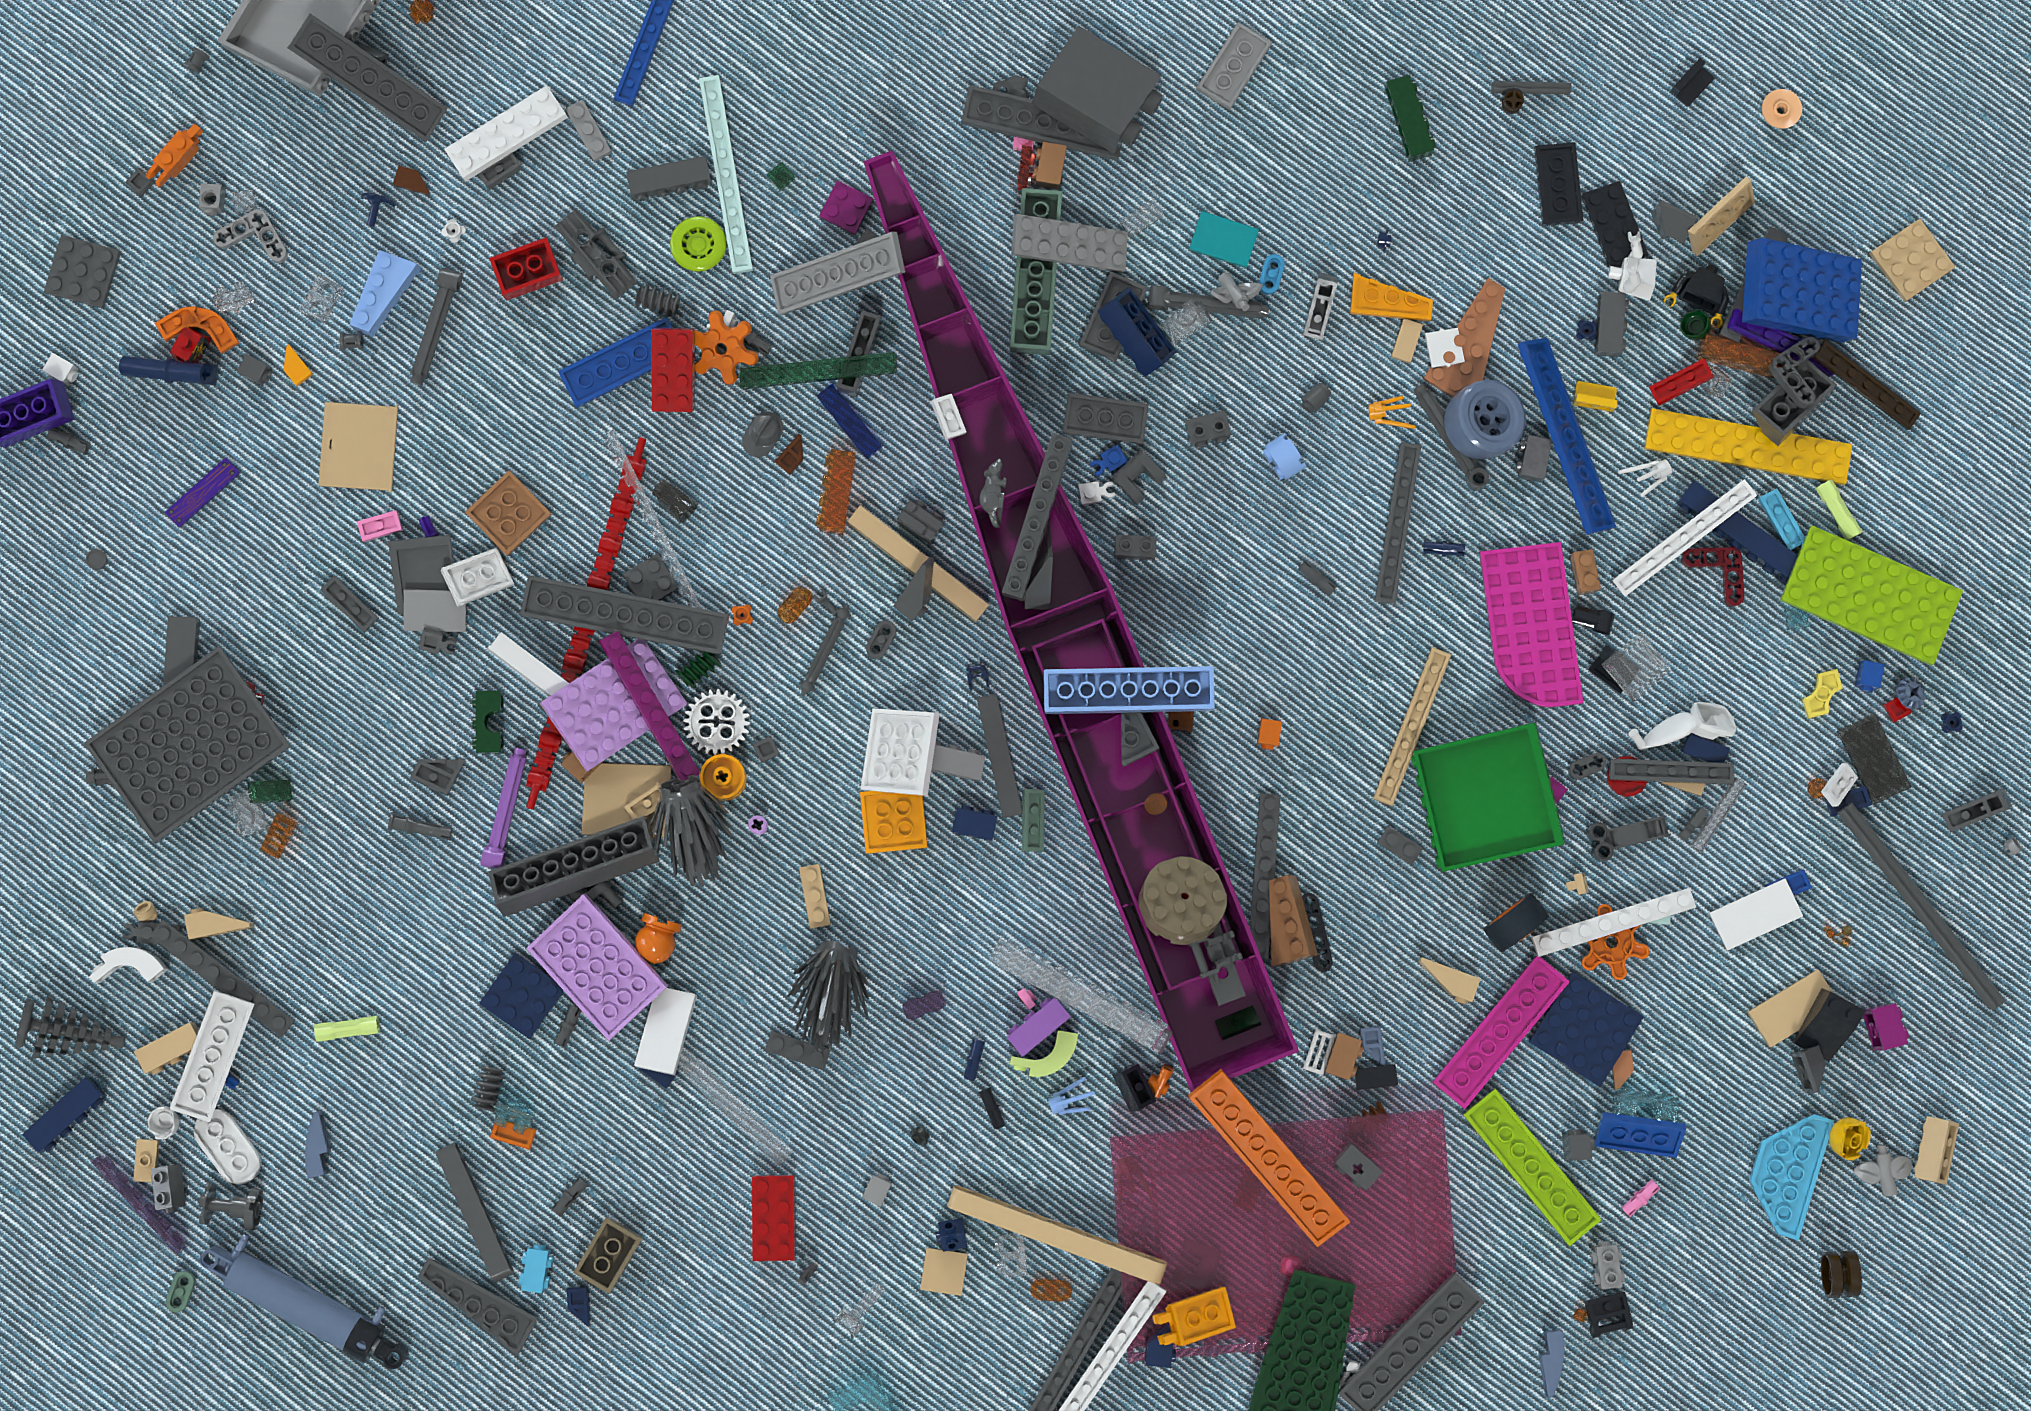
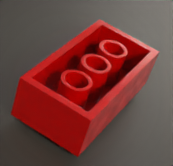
(673, 369)
(773, 1218)

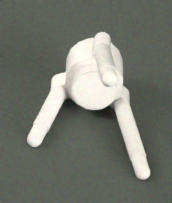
(1659, 470)

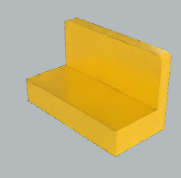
(1595, 396)

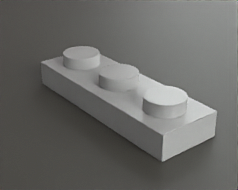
(588, 130)

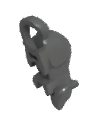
(991, 496)

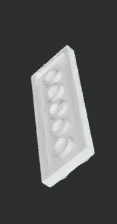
(506, 133)
(211, 1056)

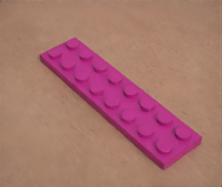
(1500, 1032)

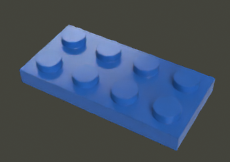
(1639, 1135)

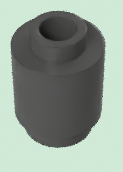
(1315, 398)

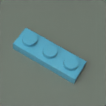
(1782, 519)

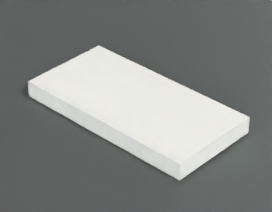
(1756, 914)
(665, 1031)

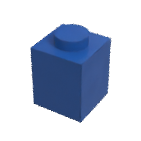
(1869, 676)

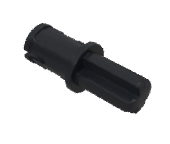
(992, 1108)

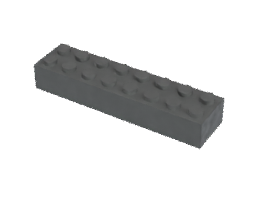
(573, 866)

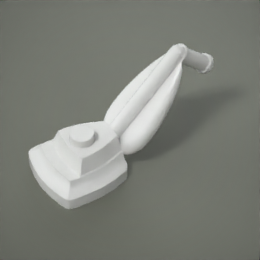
(1704, 720)

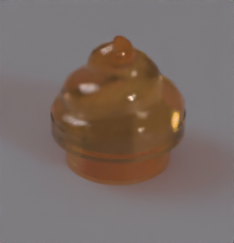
(1815, 787)

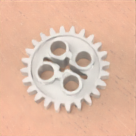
(718, 704)

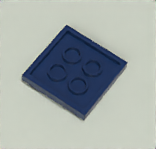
(522, 996)

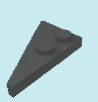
(1135, 738)

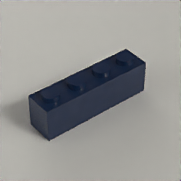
(64, 1115)

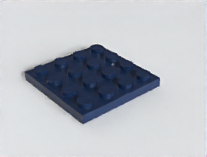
(1586, 1029)

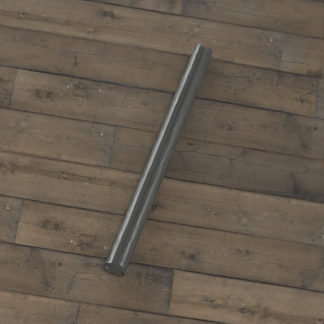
(1921, 906)

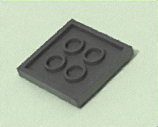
(82, 271)

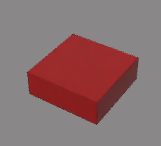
(1896, 710)

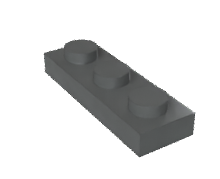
(349, 604)
(796, 1050)

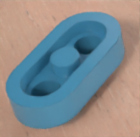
(1271, 275)

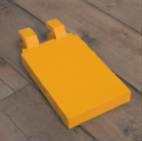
(1196, 1317)

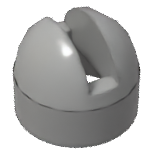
(2013, 846)

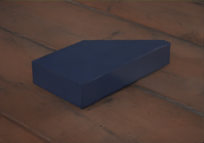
(579, 1303)

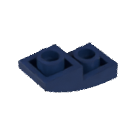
(1705, 749)

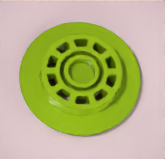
(698, 244)

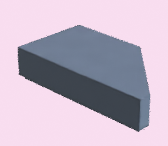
(1373, 1043)

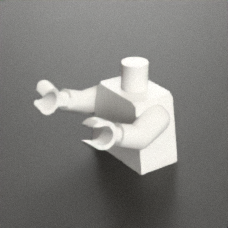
(1636, 274)

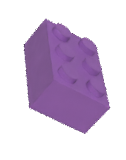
(1037, 1026)

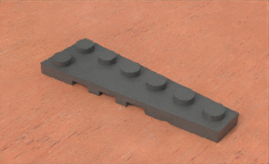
(492, 1312)

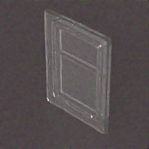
(1636, 667)

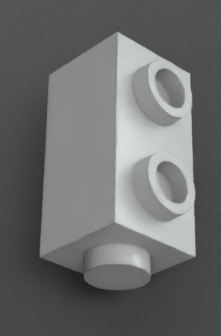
(1607, 1265)

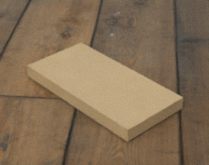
(1721, 216)
(1787, 1010)

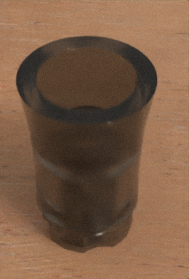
(675, 501)

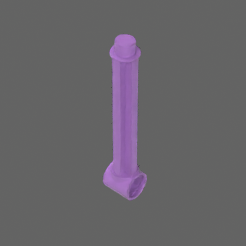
(494, 854)

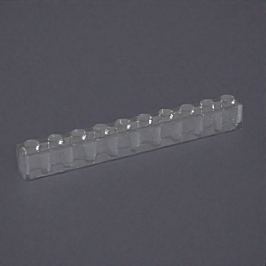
(1080, 996)

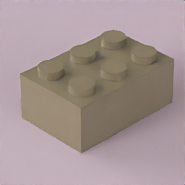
(608, 1255)

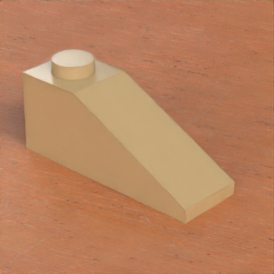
(206, 924)
(1454, 982)

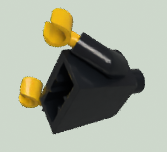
(1703, 290)

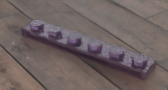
(134, 1198)

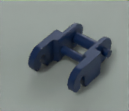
(983, 674)

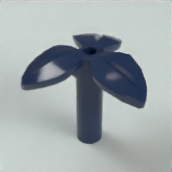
(375, 200)

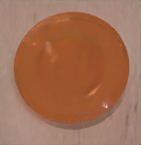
(1155, 803)

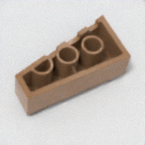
(1289, 923)

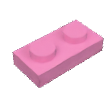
(379, 526)

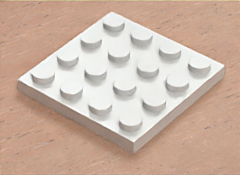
(900, 751)

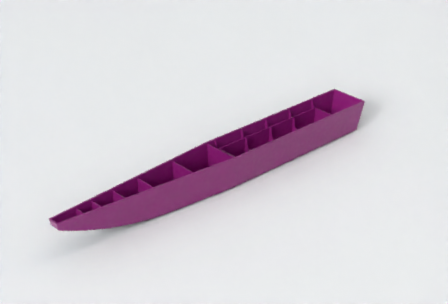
(1079, 632)

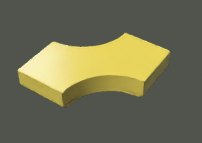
(1818, 702)

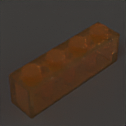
(1736, 355)
(837, 492)

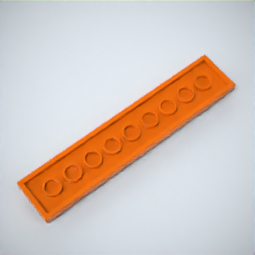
(1269, 1157)

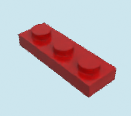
(1681, 382)

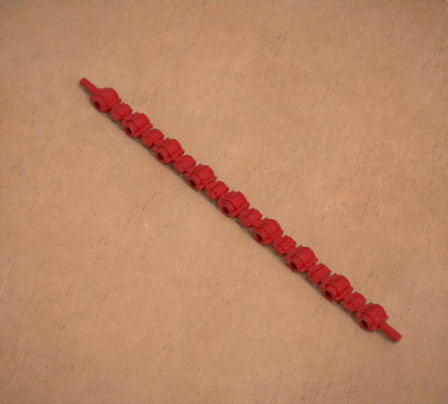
(575, 659)

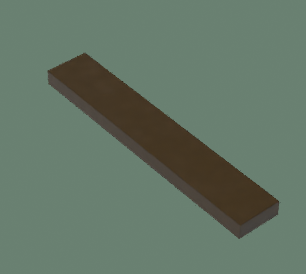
(1866, 385)

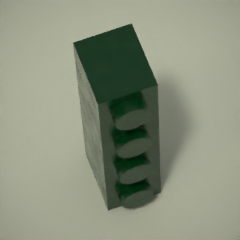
(1409, 118)

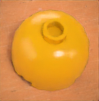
(1849, 1137)

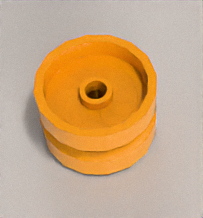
(718, 766)

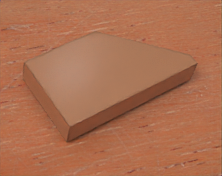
(1622, 1069)

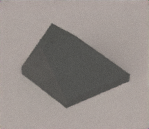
(1672, 221)
(1810, 1068)

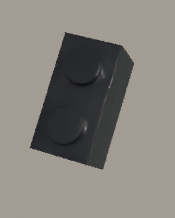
(1134, 1087)

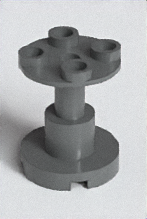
(238, 1207)

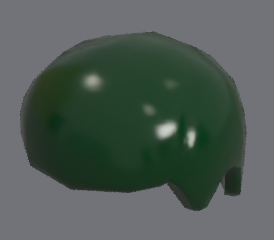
(1695, 325)

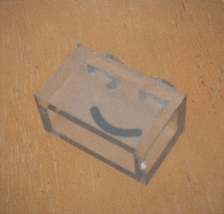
(1187, 321)
(249, 816)

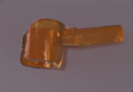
(1580, 1315)

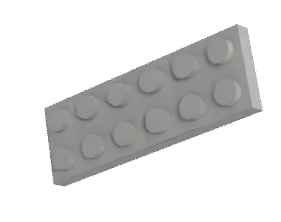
(1069, 243)

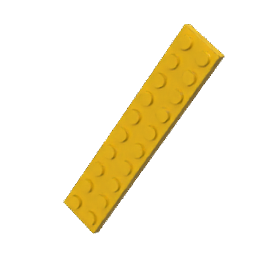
(1747, 447)

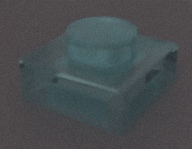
(1796, 619)

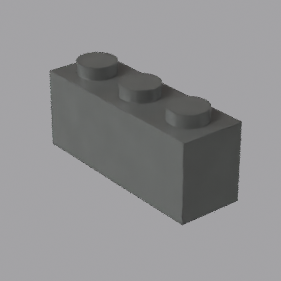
(1611, 324)

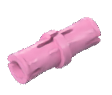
(1640, 1198)

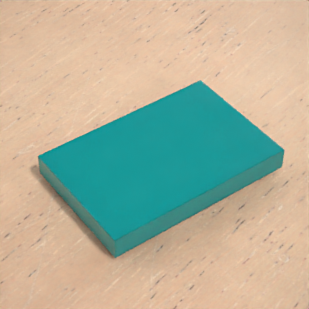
(1224, 239)

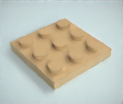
(1912, 260)

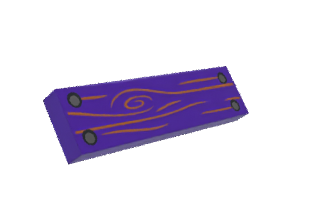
(202, 492)

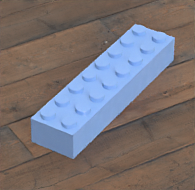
(1129, 690)

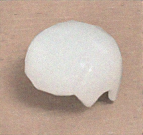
(163, 1122)

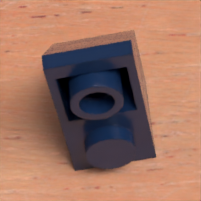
(1157, 1354)

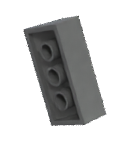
(1780, 415)

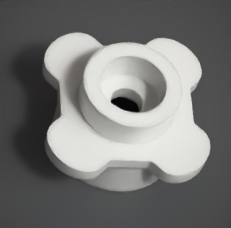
(447, 231)

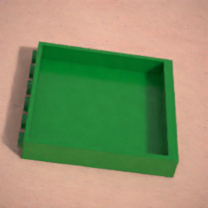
(1488, 797)

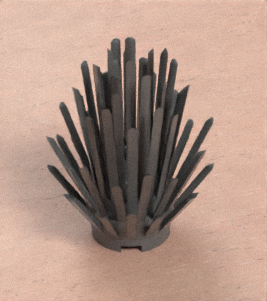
(690, 827)
(832, 975)

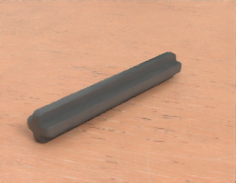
(1531, 87)

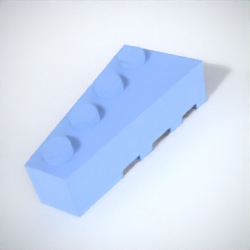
(382, 291)

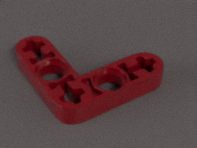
(1722, 561)

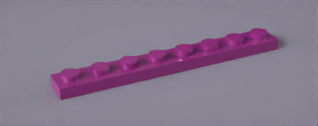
(649, 706)

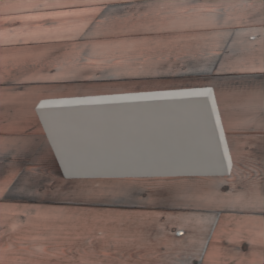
(1234, 66)

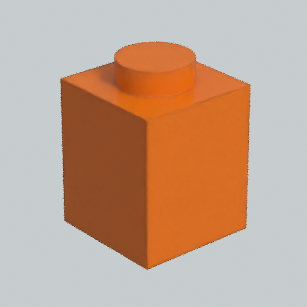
(1269, 734)

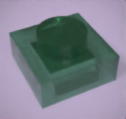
(780, 176)

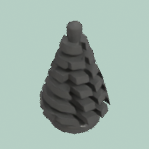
(68, 1031)

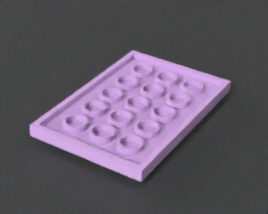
(598, 712)
(597, 966)

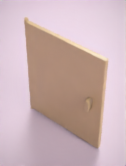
(360, 446)
(613, 788)

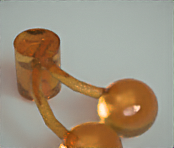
(1846, 931)

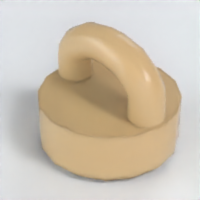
(145, 912)

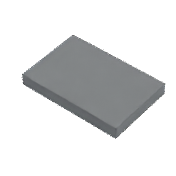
(433, 611)

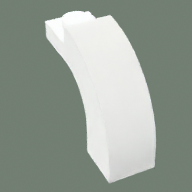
(144, 961)

